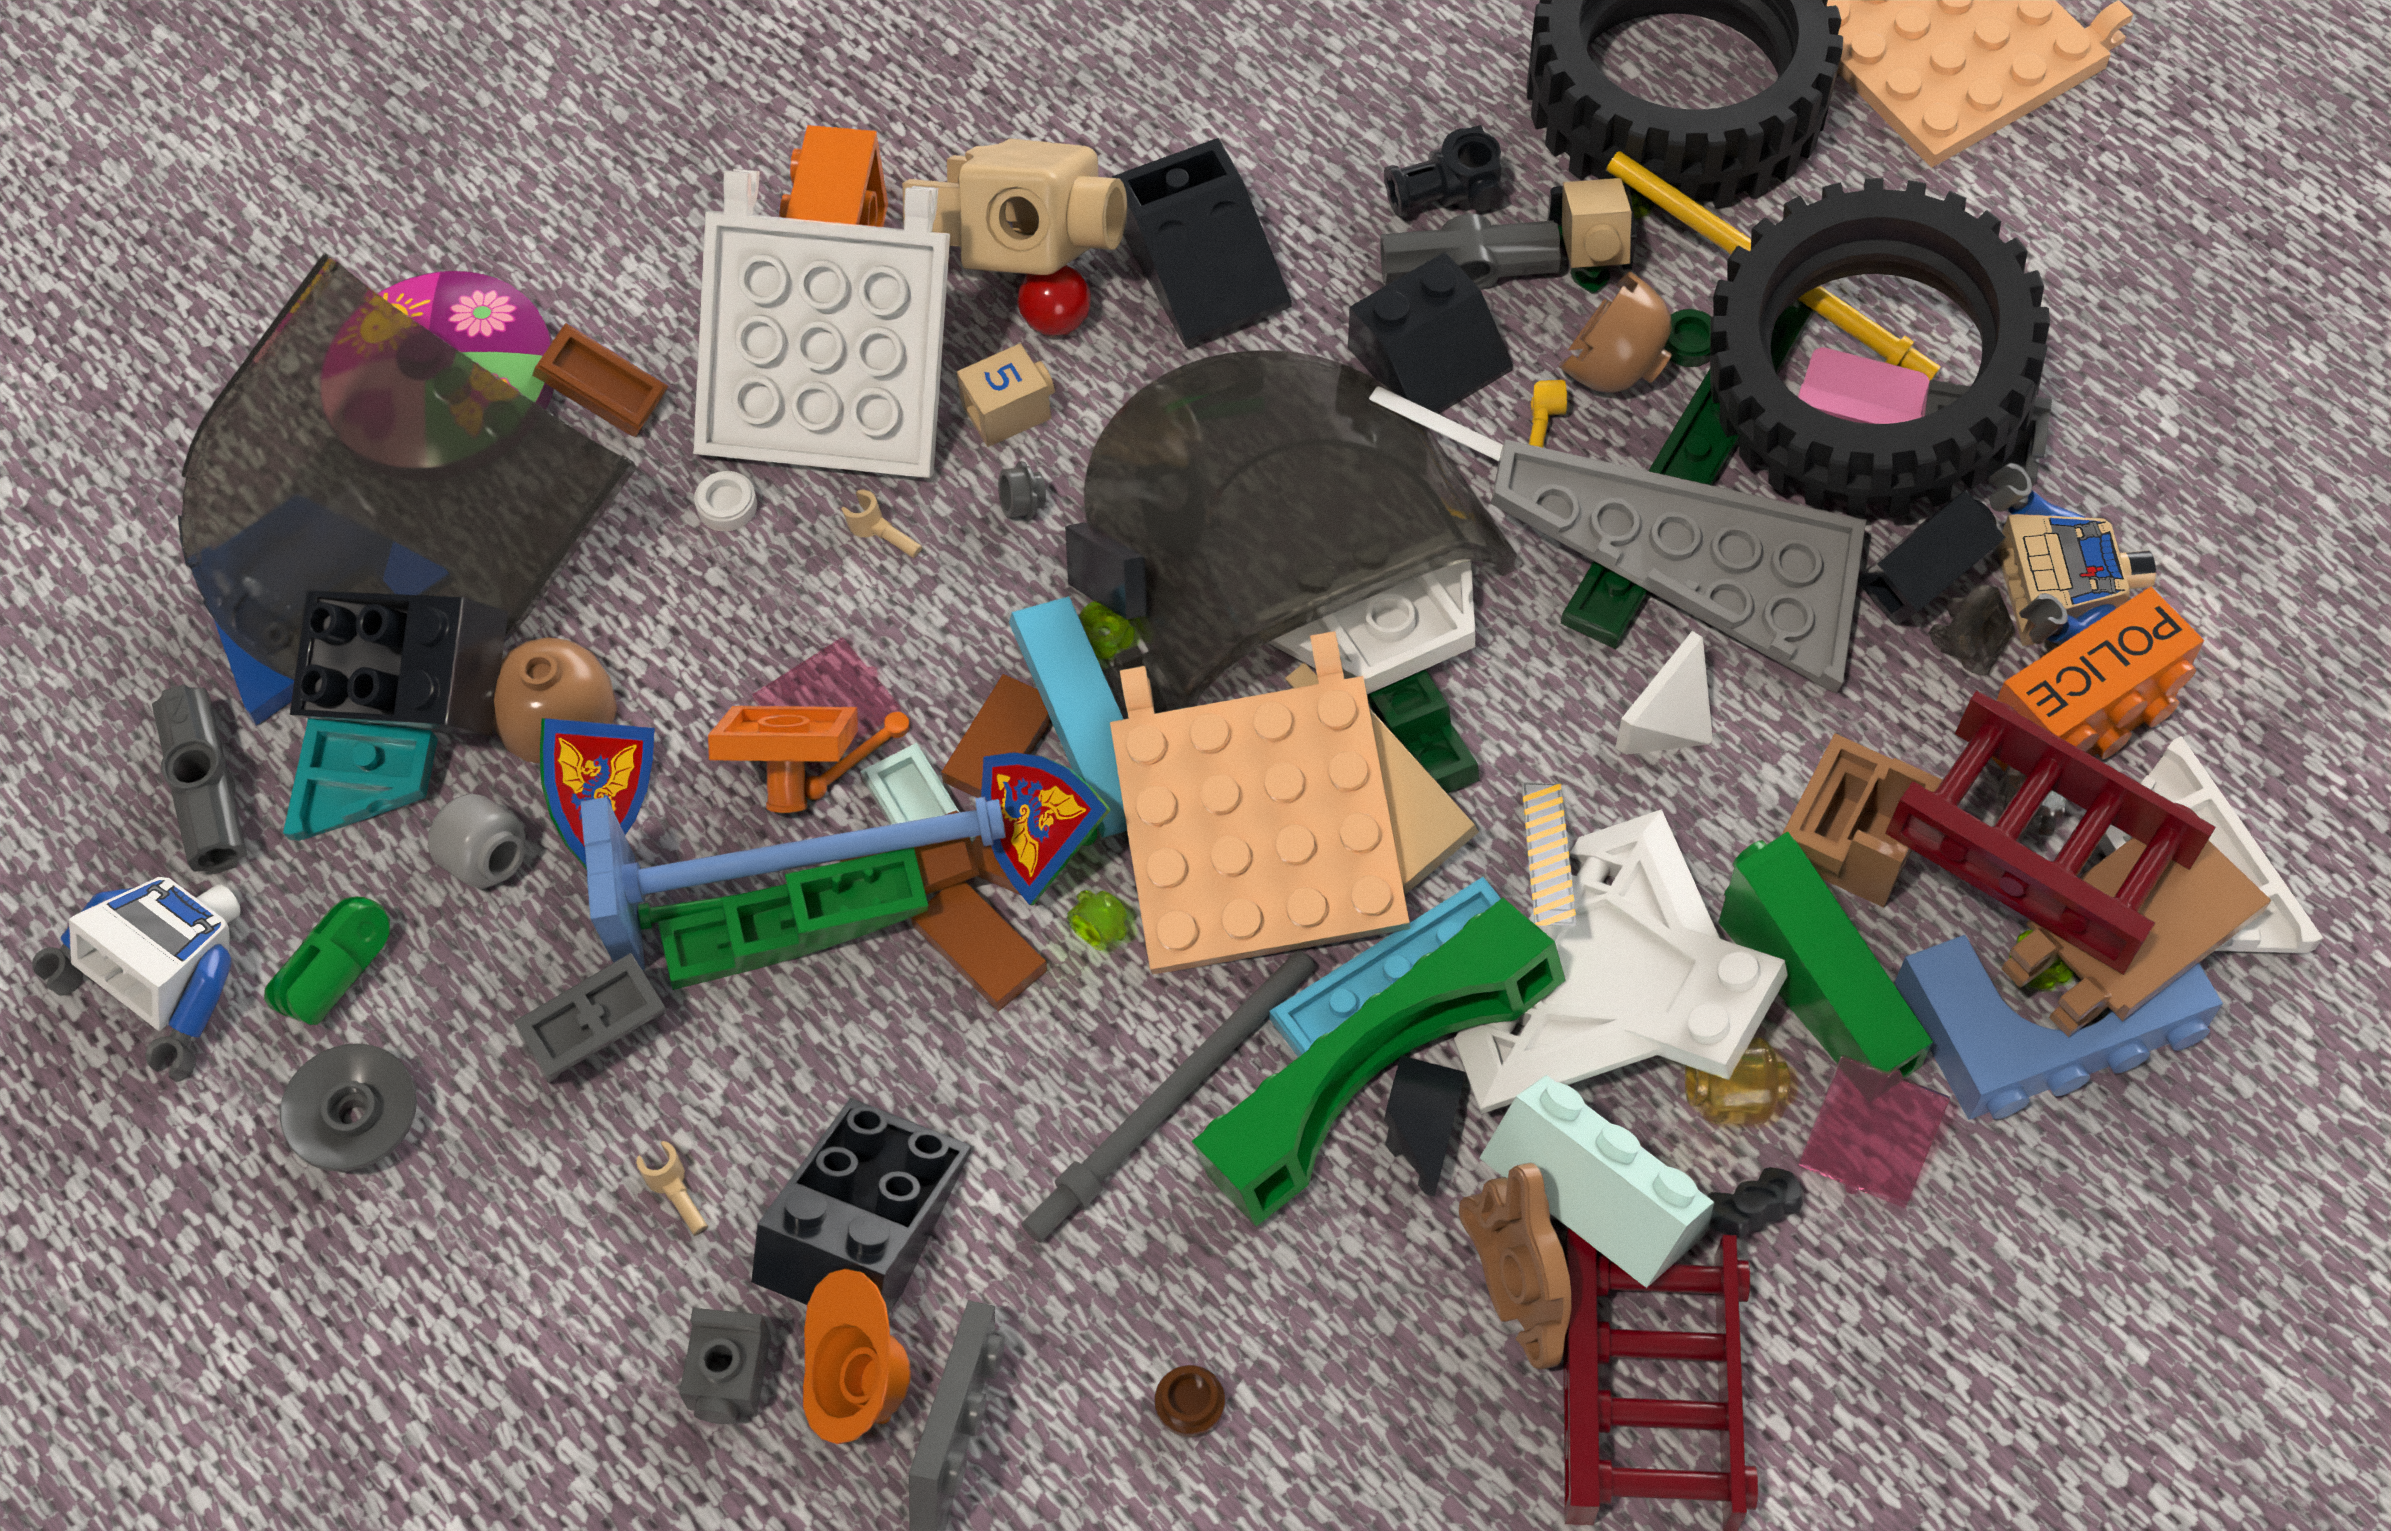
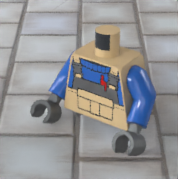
(2060, 564)

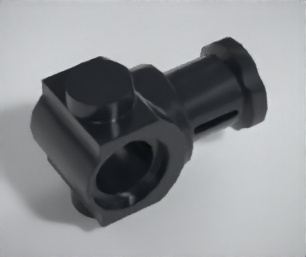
(1458, 175)

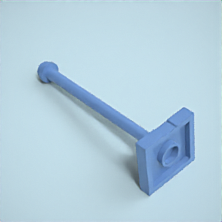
(620, 884)

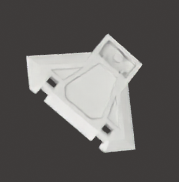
(1637, 974)

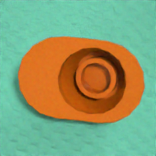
(852, 1362)

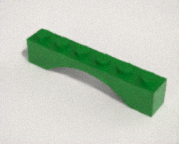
(1480, 976)

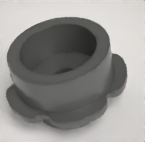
(1021, 491)

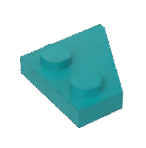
(355, 774)

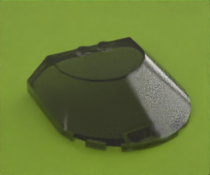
(377, 466)
(1272, 502)

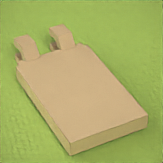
(1422, 815)

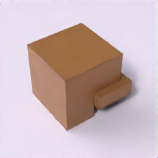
(1846, 818)

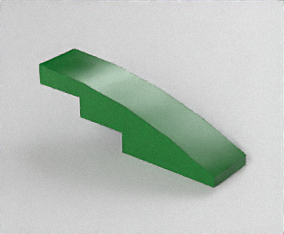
(794, 919)

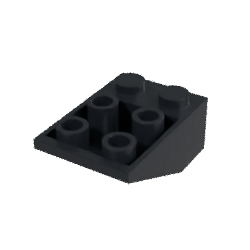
(1201, 242)
(399, 661)
(858, 1205)

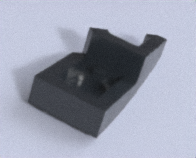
(1422, 1116)

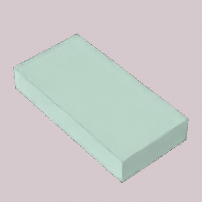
(907, 787)

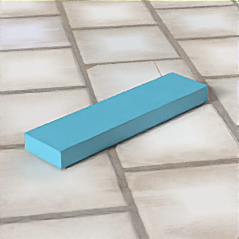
(1074, 697)
(1345, 989)

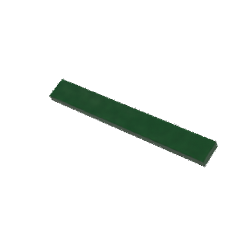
(1693, 452)

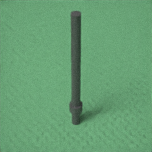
(1083, 1180)

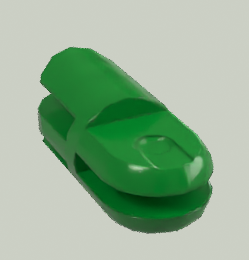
(329, 960)

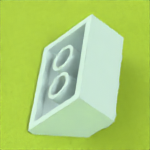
(1601, 1180)

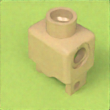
(1046, 193)

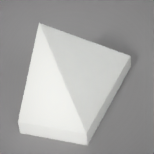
(1672, 707)

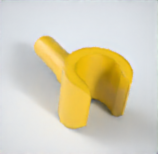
(1547, 399)

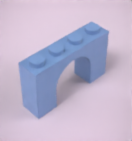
(2002, 1059)

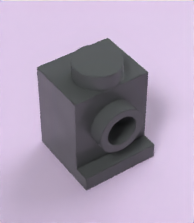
(737, 1390)

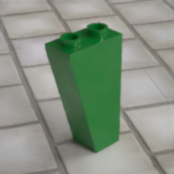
(1833, 977)

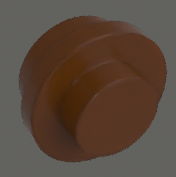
(1189, 1401)

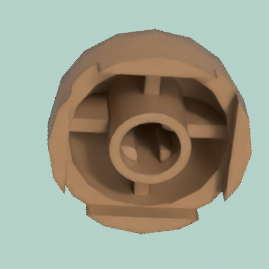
(1622, 340)
(551, 682)

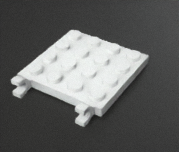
(821, 337)

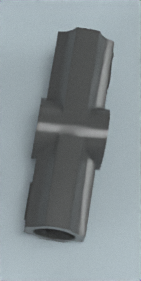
(1476, 247)
(205, 807)

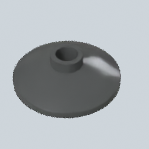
(330, 1087)

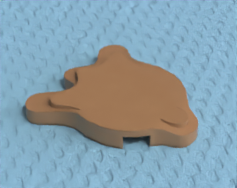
(1522, 1260)

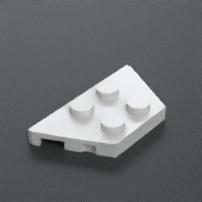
(1397, 629)
(2184, 781)

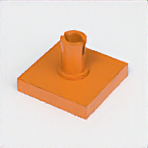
(784, 740)

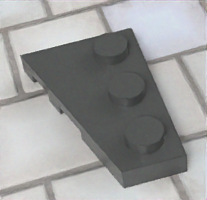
(953, 1418)

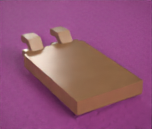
(2192, 918)

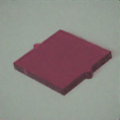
(832, 680)
(1873, 1131)

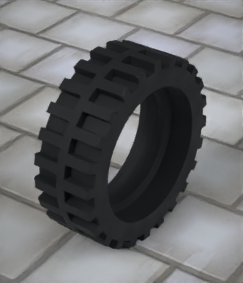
(1694, 150)
(1885, 235)

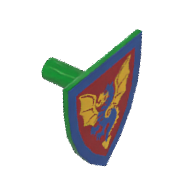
(591, 763)
(1044, 815)

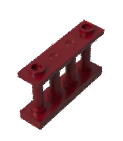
(2023, 879)
(1593, 1410)

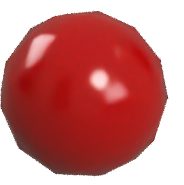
(1055, 301)

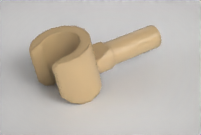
(872, 523)
(669, 1181)

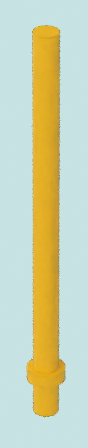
(1895, 350)

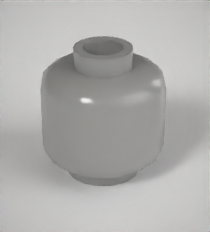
(477, 841)

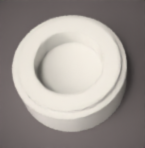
(725, 501)

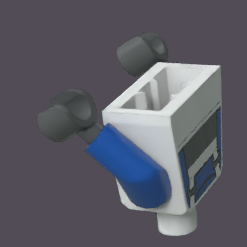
(155, 955)

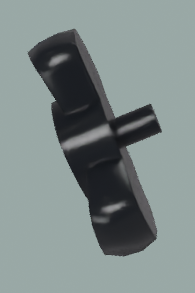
(1756, 1203)

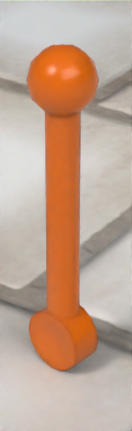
(895, 725)

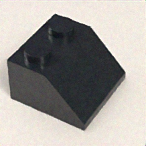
(1429, 336)

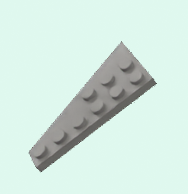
(1734, 559)

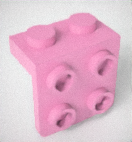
(1862, 388)

